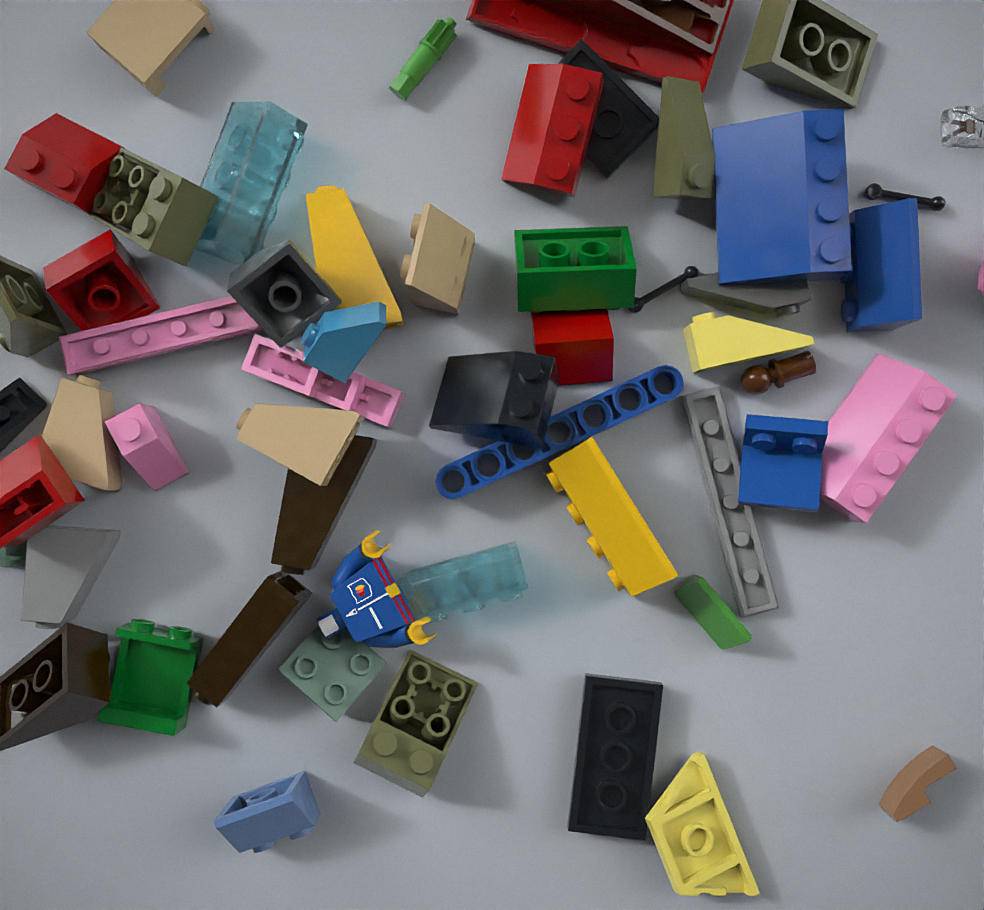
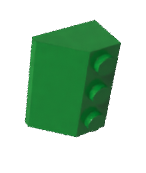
(574, 269)

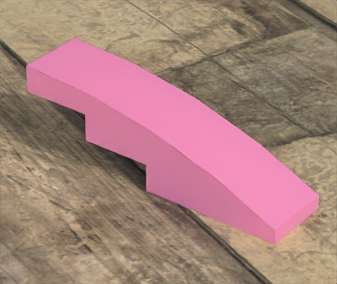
(358, 393)

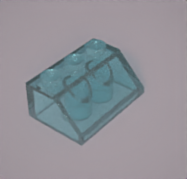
(465, 582)

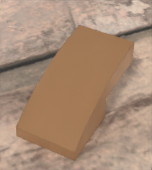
(906, 790)

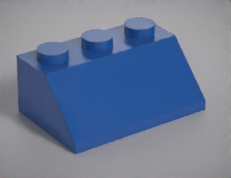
(885, 272)

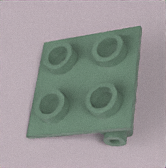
(332, 670)

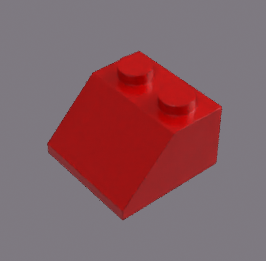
(63, 160)
(99, 284)

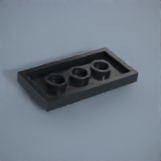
(615, 756)

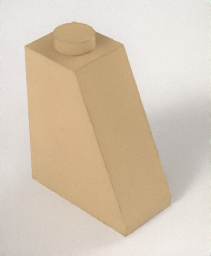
(79, 433)
(300, 437)

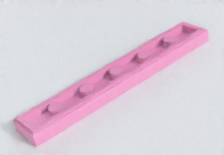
(155, 335)

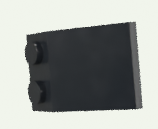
(497, 396)

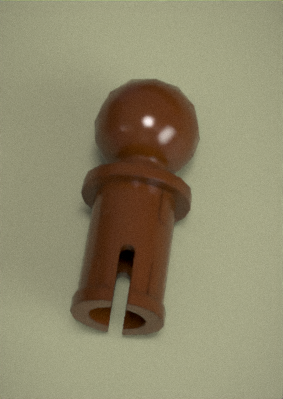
(758, 379)

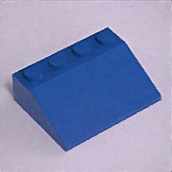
(782, 199)

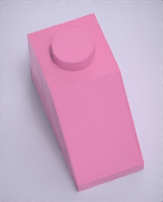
(147, 445)

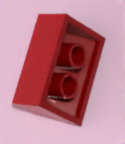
(553, 127)

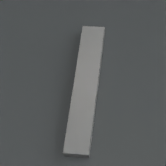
(733, 522)

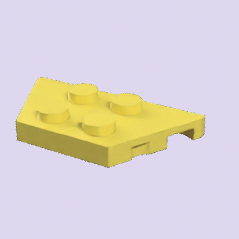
(698, 836)

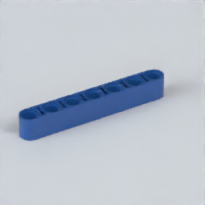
(578, 430)

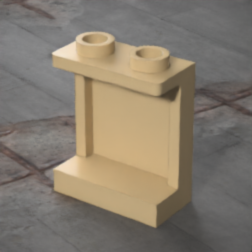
(149, 35)

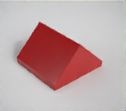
(578, 341)

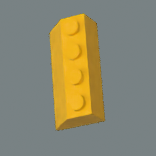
(611, 519)

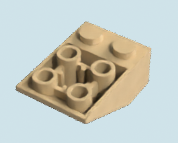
(439, 260)

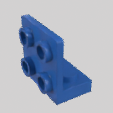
(782, 462)

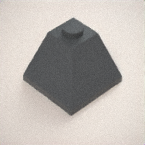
(281, 291)

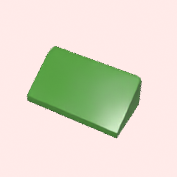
(712, 613)

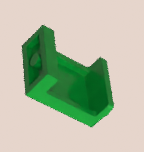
(152, 678)

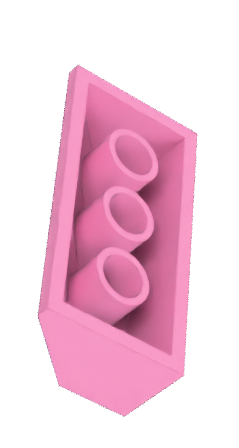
(878, 434)

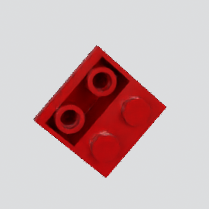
(33, 492)

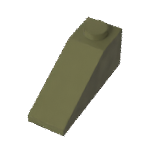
(683, 143)

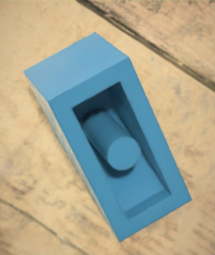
(343, 338)

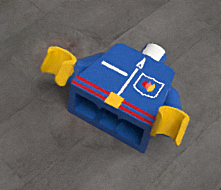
(371, 602)

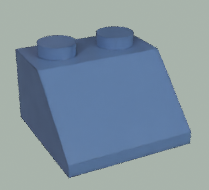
(269, 813)

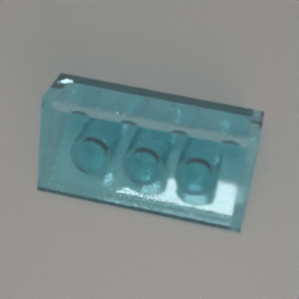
(248, 175)

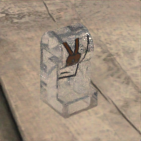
(963, 127)

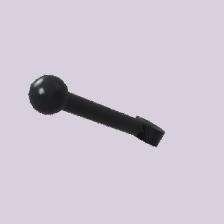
(874, 191)
(689, 272)

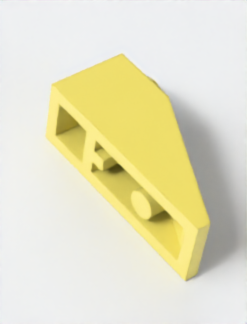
(734, 340)

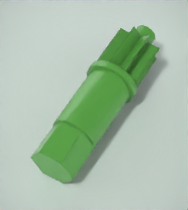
(425, 56)

